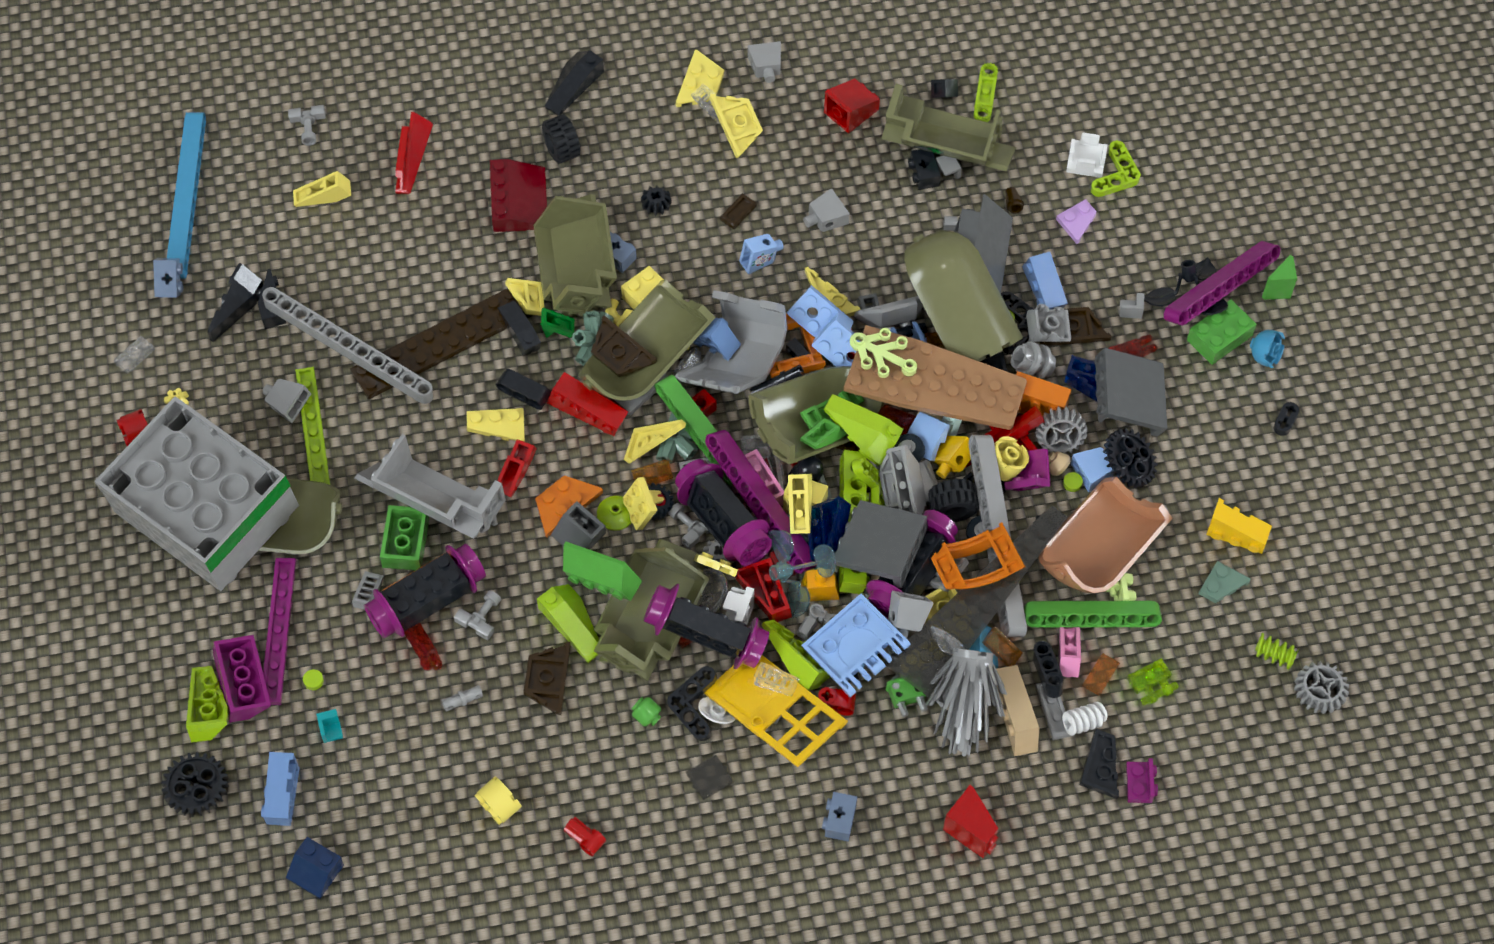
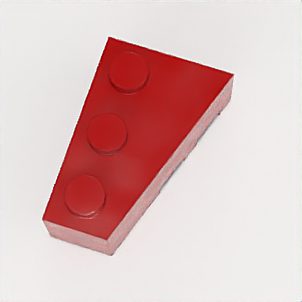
(767, 592)

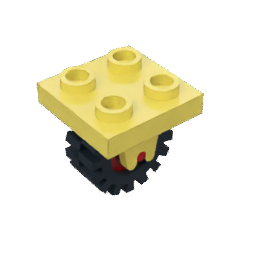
(647, 502)

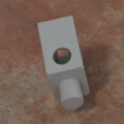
(765, 60)
(827, 212)
(286, 398)
(908, 611)

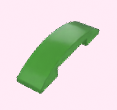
(815, 414)

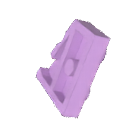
(1077, 219)

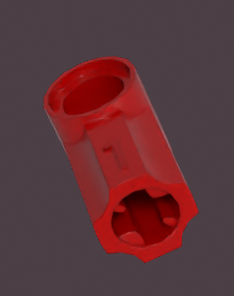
(588, 839)

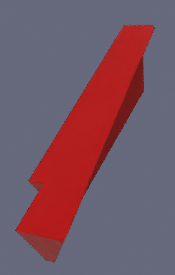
(410, 151)
(1021, 426)

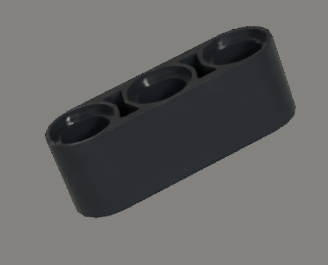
(523, 389)
(1048, 669)

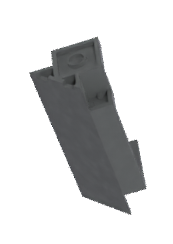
(989, 234)

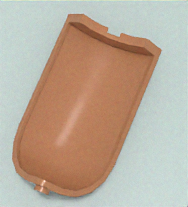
(1103, 537)

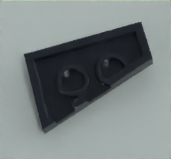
(1100, 765)

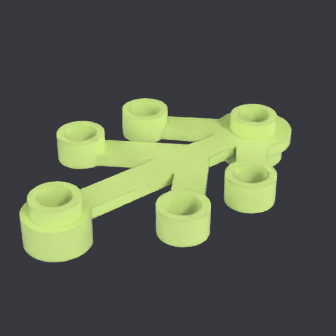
(881, 351)

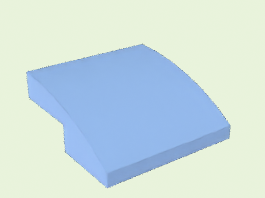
(931, 432)

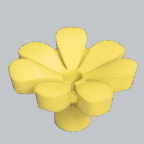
(179, 394)

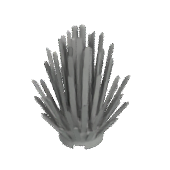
(971, 679)

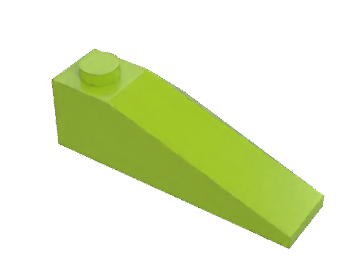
(866, 428)
(569, 616)
(795, 658)
(206, 705)

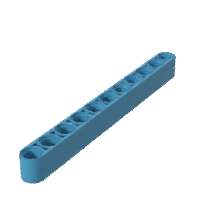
(186, 189)

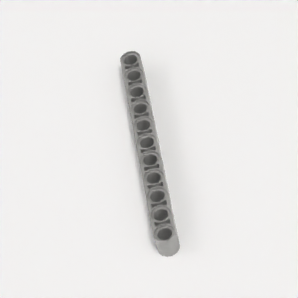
(351, 352)
(992, 513)

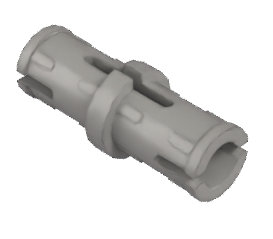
(462, 698)

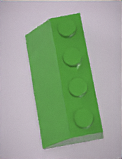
(599, 572)

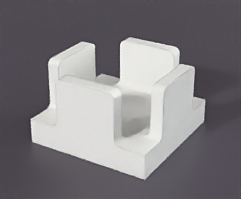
(1087, 156)
(739, 604)

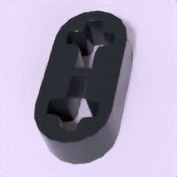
(1290, 420)

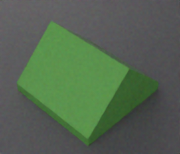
(1281, 281)

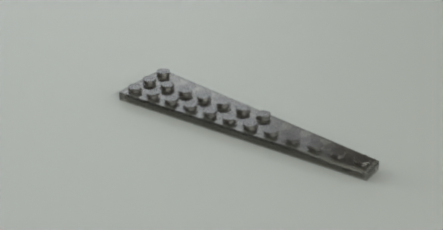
(971, 609)

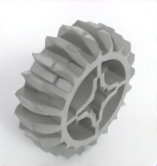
(1062, 424)
(1327, 679)

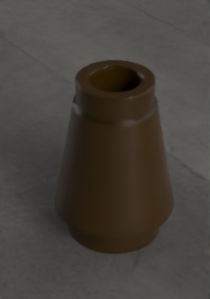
(1013, 201)

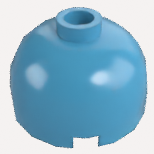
(1267, 347)

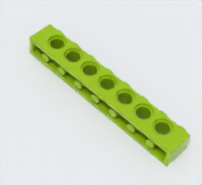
(848, 580)

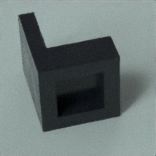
(944, 88)

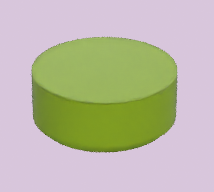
(1072, 482)
(313, 679)

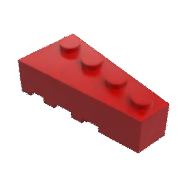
(587, 405)

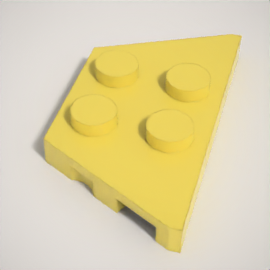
(700, 71)
(737, 121)

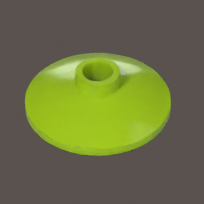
(613, 520)

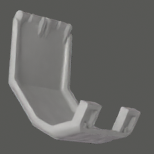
(762, 333)

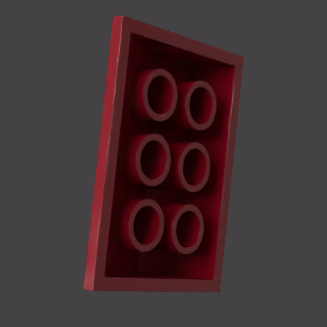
(516, 194)

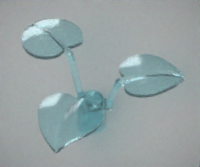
(797, 595)

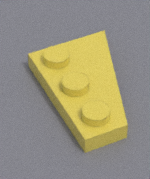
(500, 423)

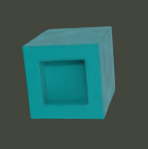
(329, 725)

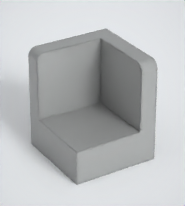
(948, 166)
(1132, 308)

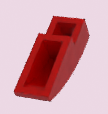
(516, 466)

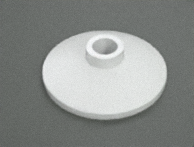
(714, 712)

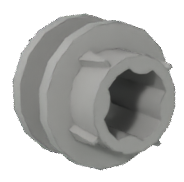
(1033, 360)

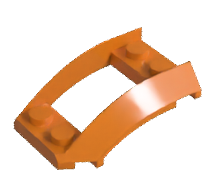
(809, 362)
(1002, 545)

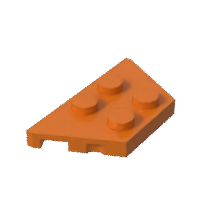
(560, 497)

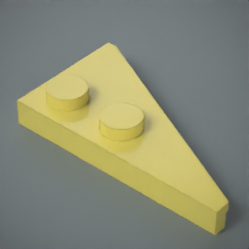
(831, 293)
(648, 437)

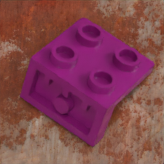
(1035, 473)

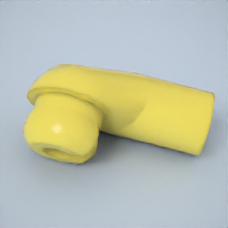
(612, 310)

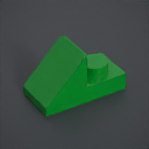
(556, 322)

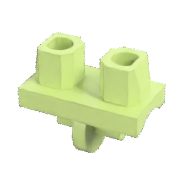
(1120, 590)

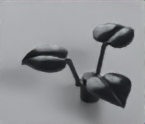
(1190, 272)

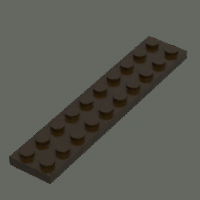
(440, 341)

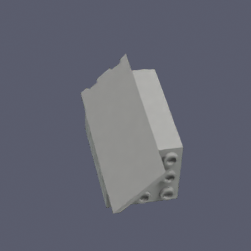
(433, 492)

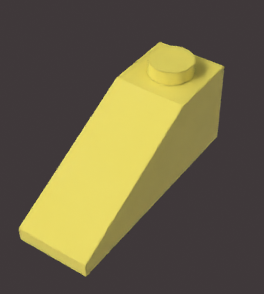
(324, 190)
(800, 502)

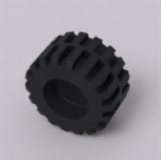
(561, 138)
(954, 499)

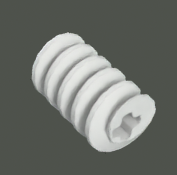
(1084, 718)

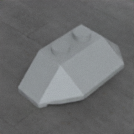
(892, 314)
(902, 481)

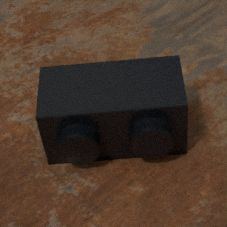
(795, 348)

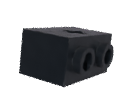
(924, 169)

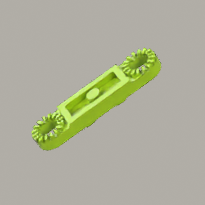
(985, 92)

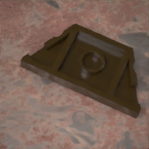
(1083, 328)
(619, 350)
(547, 677)

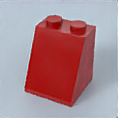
(850, 104)
(972, 824)

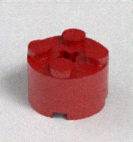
(132, 425)

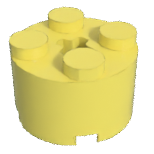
(1010, 457)
(497, 800)

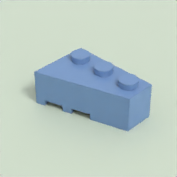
(1045, 280)
(719, 338)

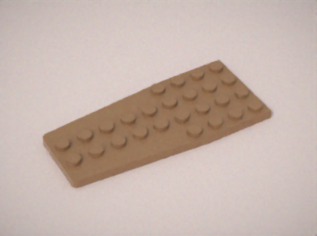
(942, 384)

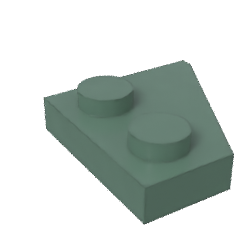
(1222, 582)

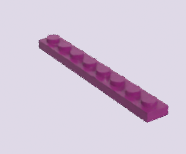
(279, 628)

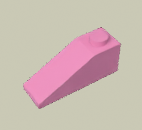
(766, 475)
(1069, 651)

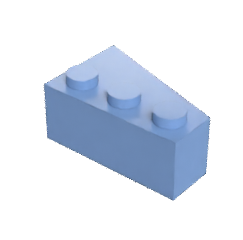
(280, 789)

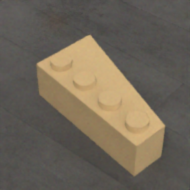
(1018, 712)

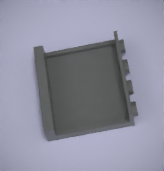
(1131, 390)
(881, 541)

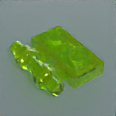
(1150, 676)

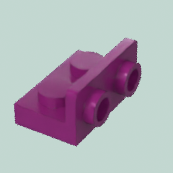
(1141, 781)

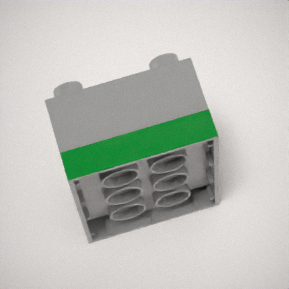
(198, 493)

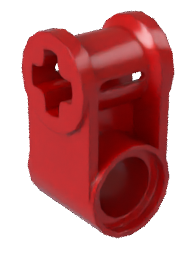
(838, 700)

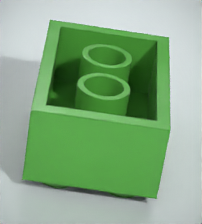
(1221, 332)
(404, 538)

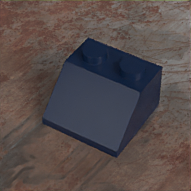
(314, 867)

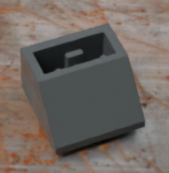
(579, 527)

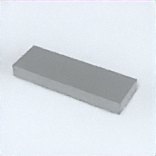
(1053, 711)

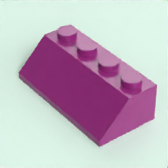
(241, 677)

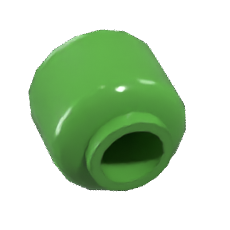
(646, 711)

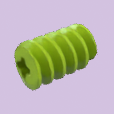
(1276, 651)

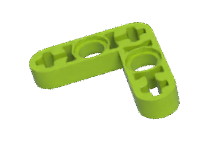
(1122, 174)
(870, 476)

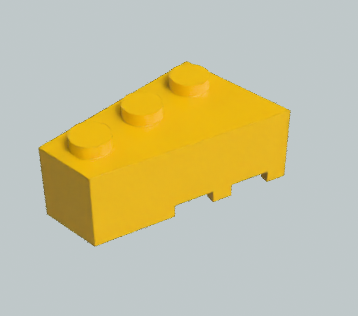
(1238, 529)

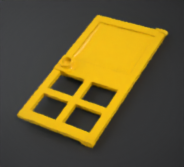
(761, 707)

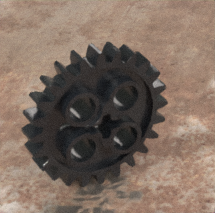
(1130, 458)
(188, 800)

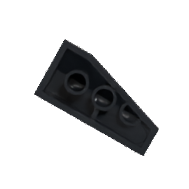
(574, 80)
(241, 297)

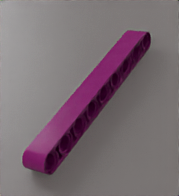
(1221, 283)
(755, 492)

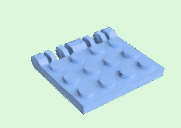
(853, 641)

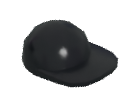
(809, 465)

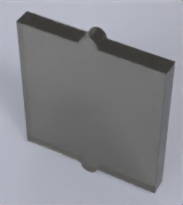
(709, 777)

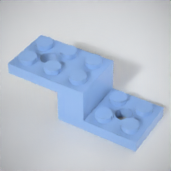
(829, 326)

